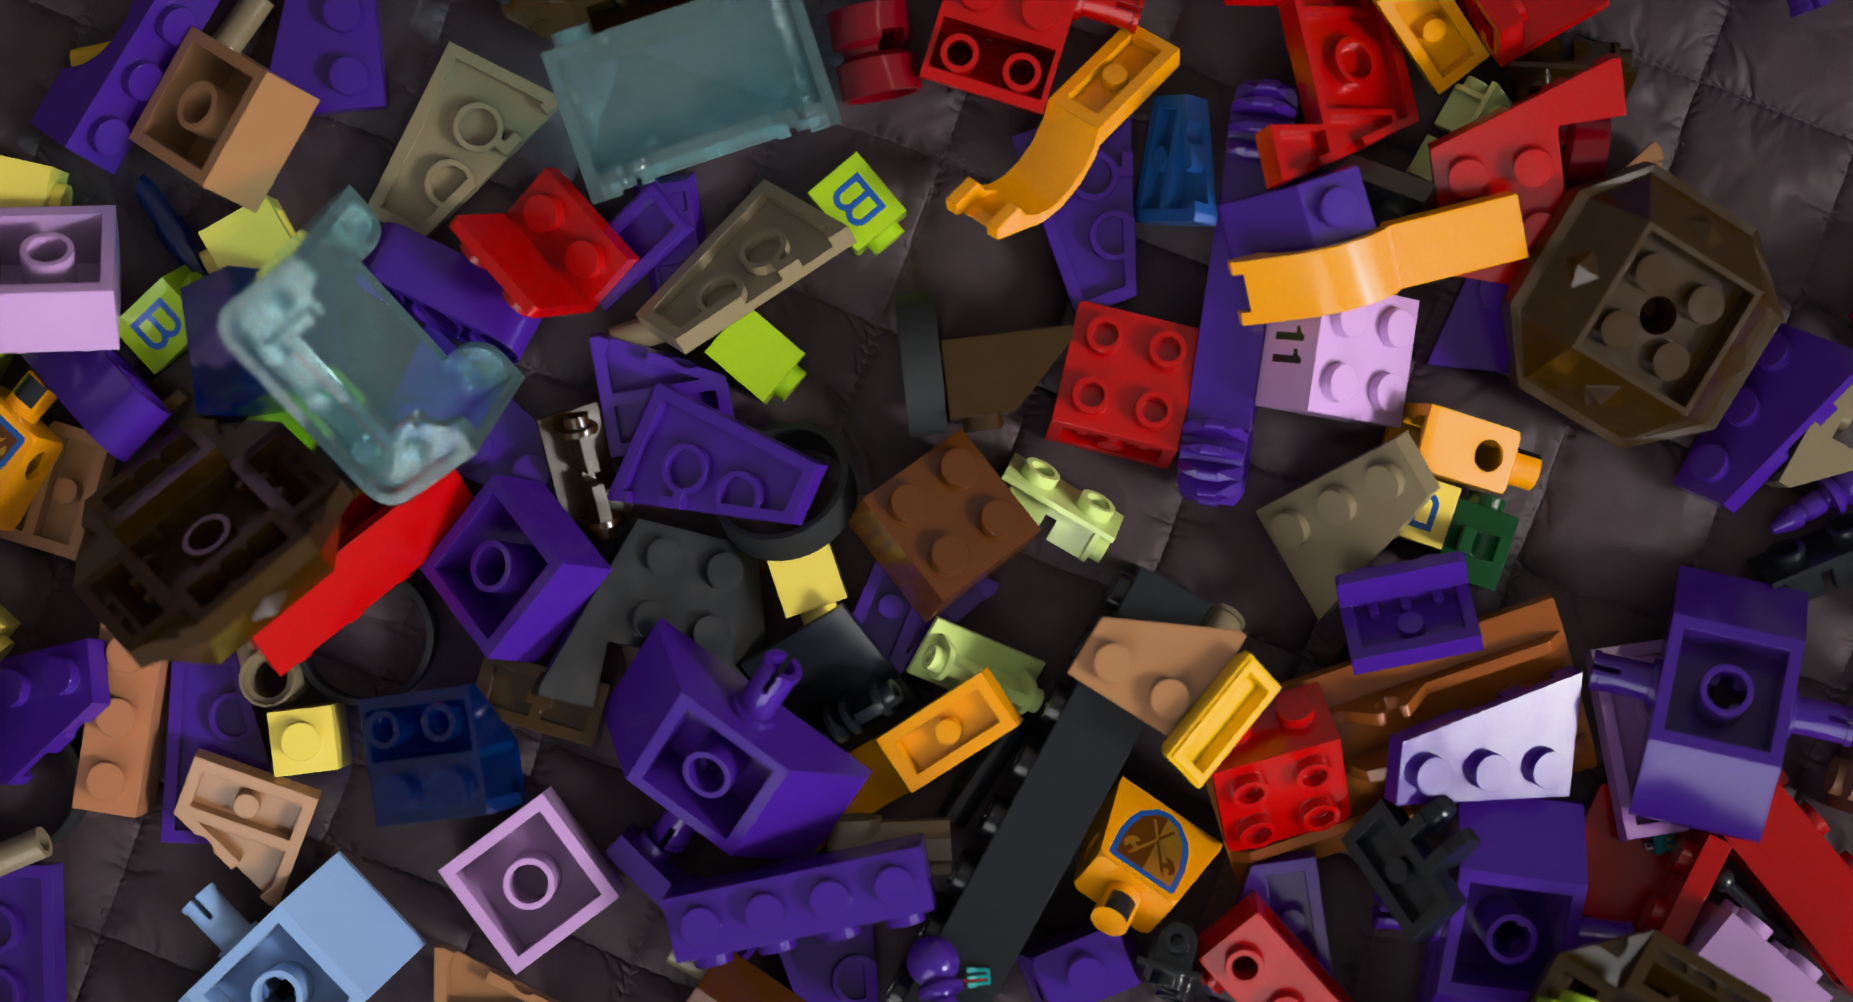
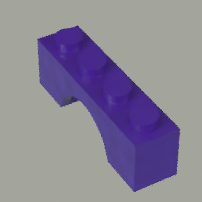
(100, 101)

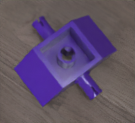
(727, 751)
(1708, 762)
(1521, 872)

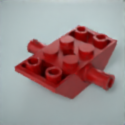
(1011, 46)

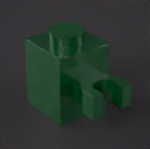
(1482, 535)

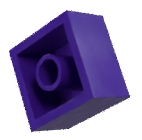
(515, 569)

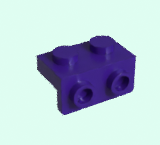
(1408, 612)

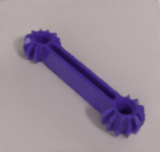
(1228, 355)

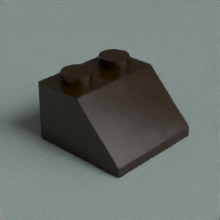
(996, 373)

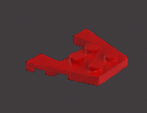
(1347, 83)
(1521, 151)

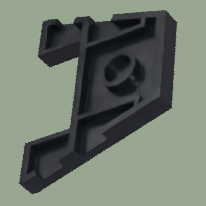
(659, 573)

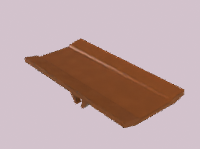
(1518, 649)

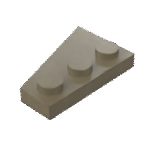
(458, 139)
(741, 265)
(1348, 516)

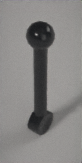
(1726, 883)

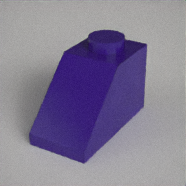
(1298, 214)

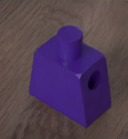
(1080, 964)

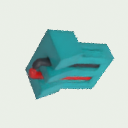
(977, 976)

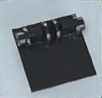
(844, 677)

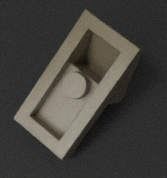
(1815, 452)

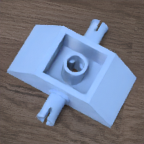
(326, 938)

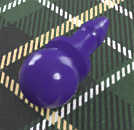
(1832, 493)
(933, 965)

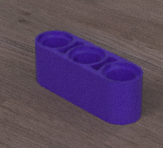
(447, 291)
(103, 397)

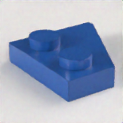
(1177, 165)

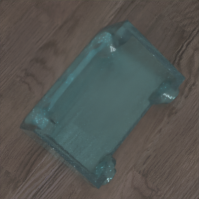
(686, 87)
(358, 363)

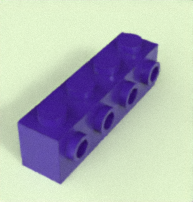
(800, 899)

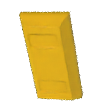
(1220, 718)

